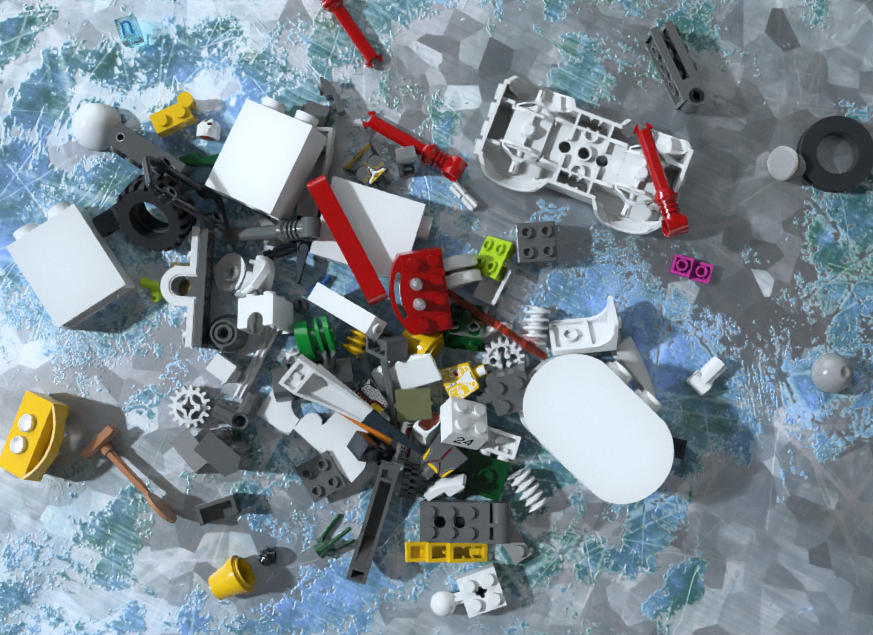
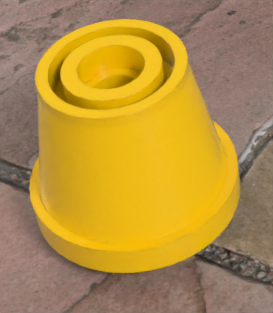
(424, 343)
(232, 578)

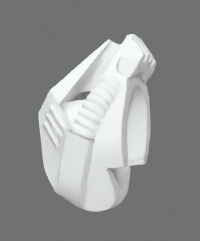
(258, 277)

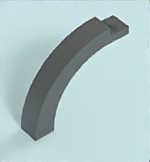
(373, 522)

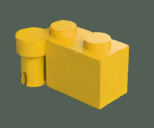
(175, 116)

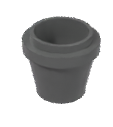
(234, 341)

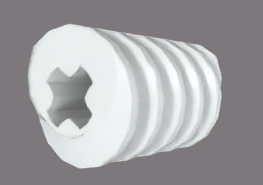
(536, 324)
(528, 489)

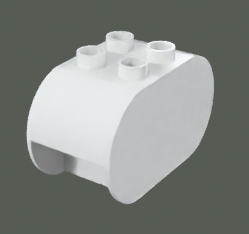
(599, 426)

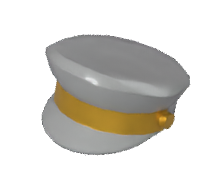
(785, 164)

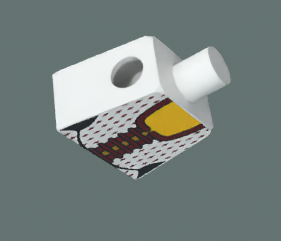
(371, 395)

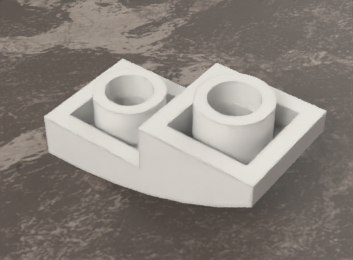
(449, 484)

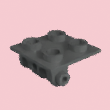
(320, 476)

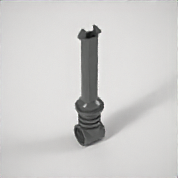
(305, 229)

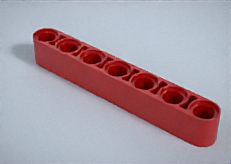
(347, 240)

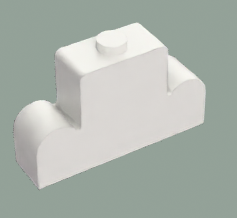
(333, 437)

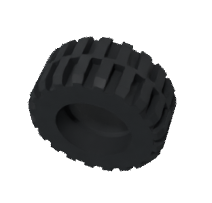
(145, 228)

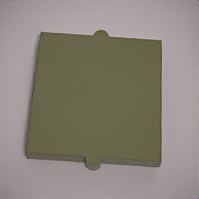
(413, 404)

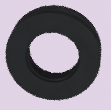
(861, 145)

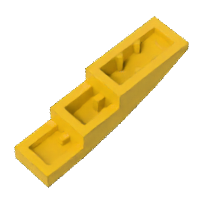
(445, 552)

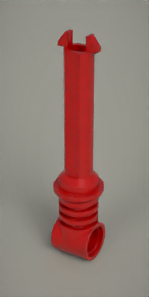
(352, 30)
(451, 166)
(674, 221)

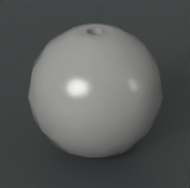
(831, 373)

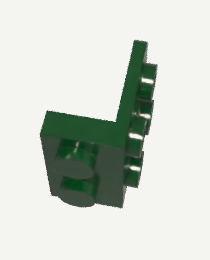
(467, 329)

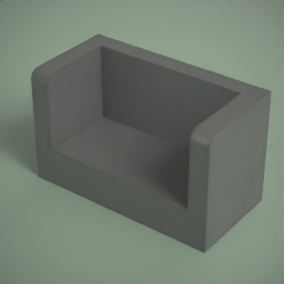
(218, 508)

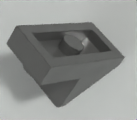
(407, 161)

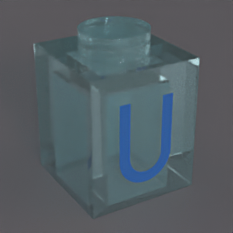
(129, 31)

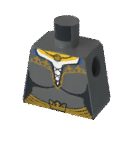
(368, 168)

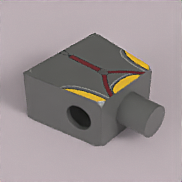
(441, 458)

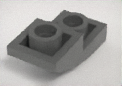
(329, 92)

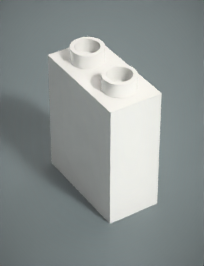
(267, 158)
(381, 223)
(69, 265)

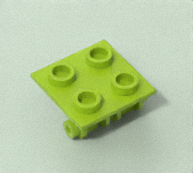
(493, 256)

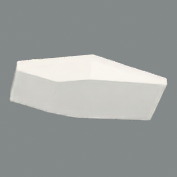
(410, 372)

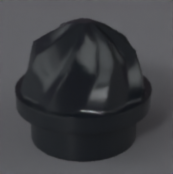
(267, 556)

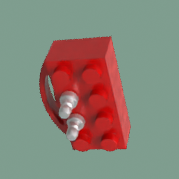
(421, 291)

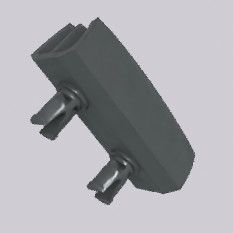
(339, 367)

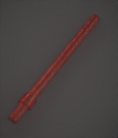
(529, 346)

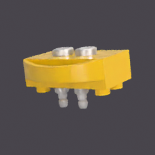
(35, 436)

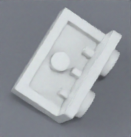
(490, 290)

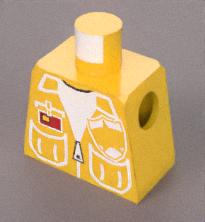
(462, 378)

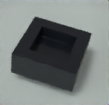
(679, 447)

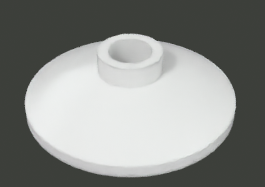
(230, 272)

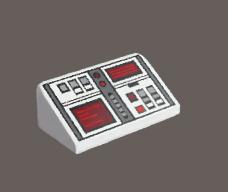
(403, 452)

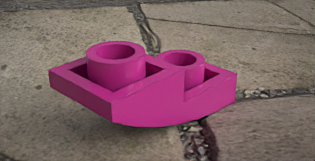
(691, 269)

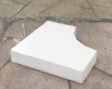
(278, 414)

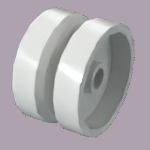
(458, 272)

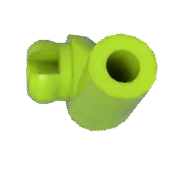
(154, 288)

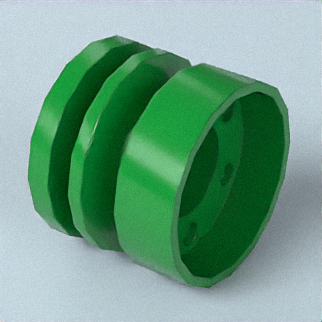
(315, 338)

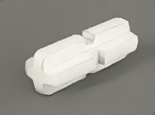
(466, 198)

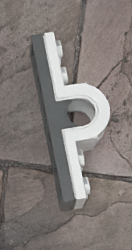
(200, 294)

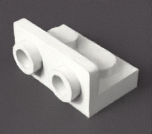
(501, 444)

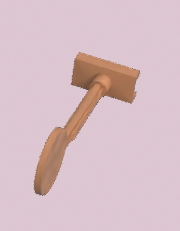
(101, 444)

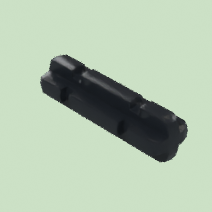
(281, 250)

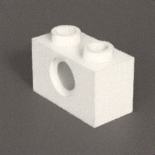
(225, 368)

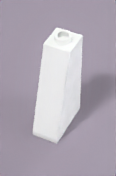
(347, 311)

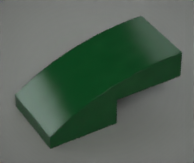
(196, 160)

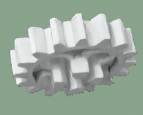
(494, 352)

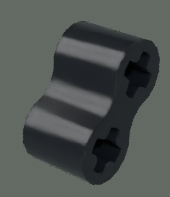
(106, 222)

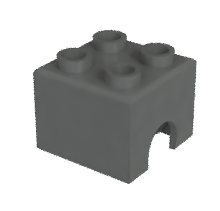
(535, 242)

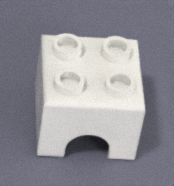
(264, 310)

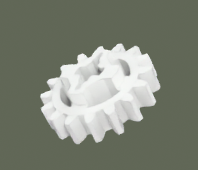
(189, 415)

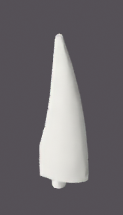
(631, 360)

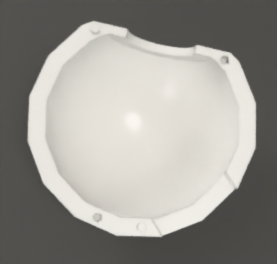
(94, 124)

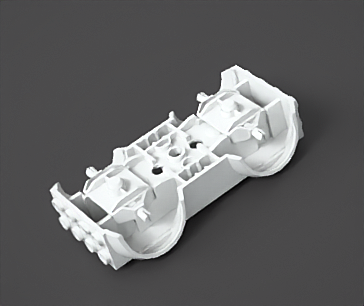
(524, 155)

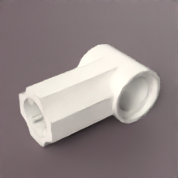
(703, 379)

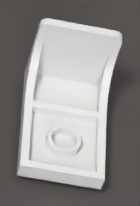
(586, 334)

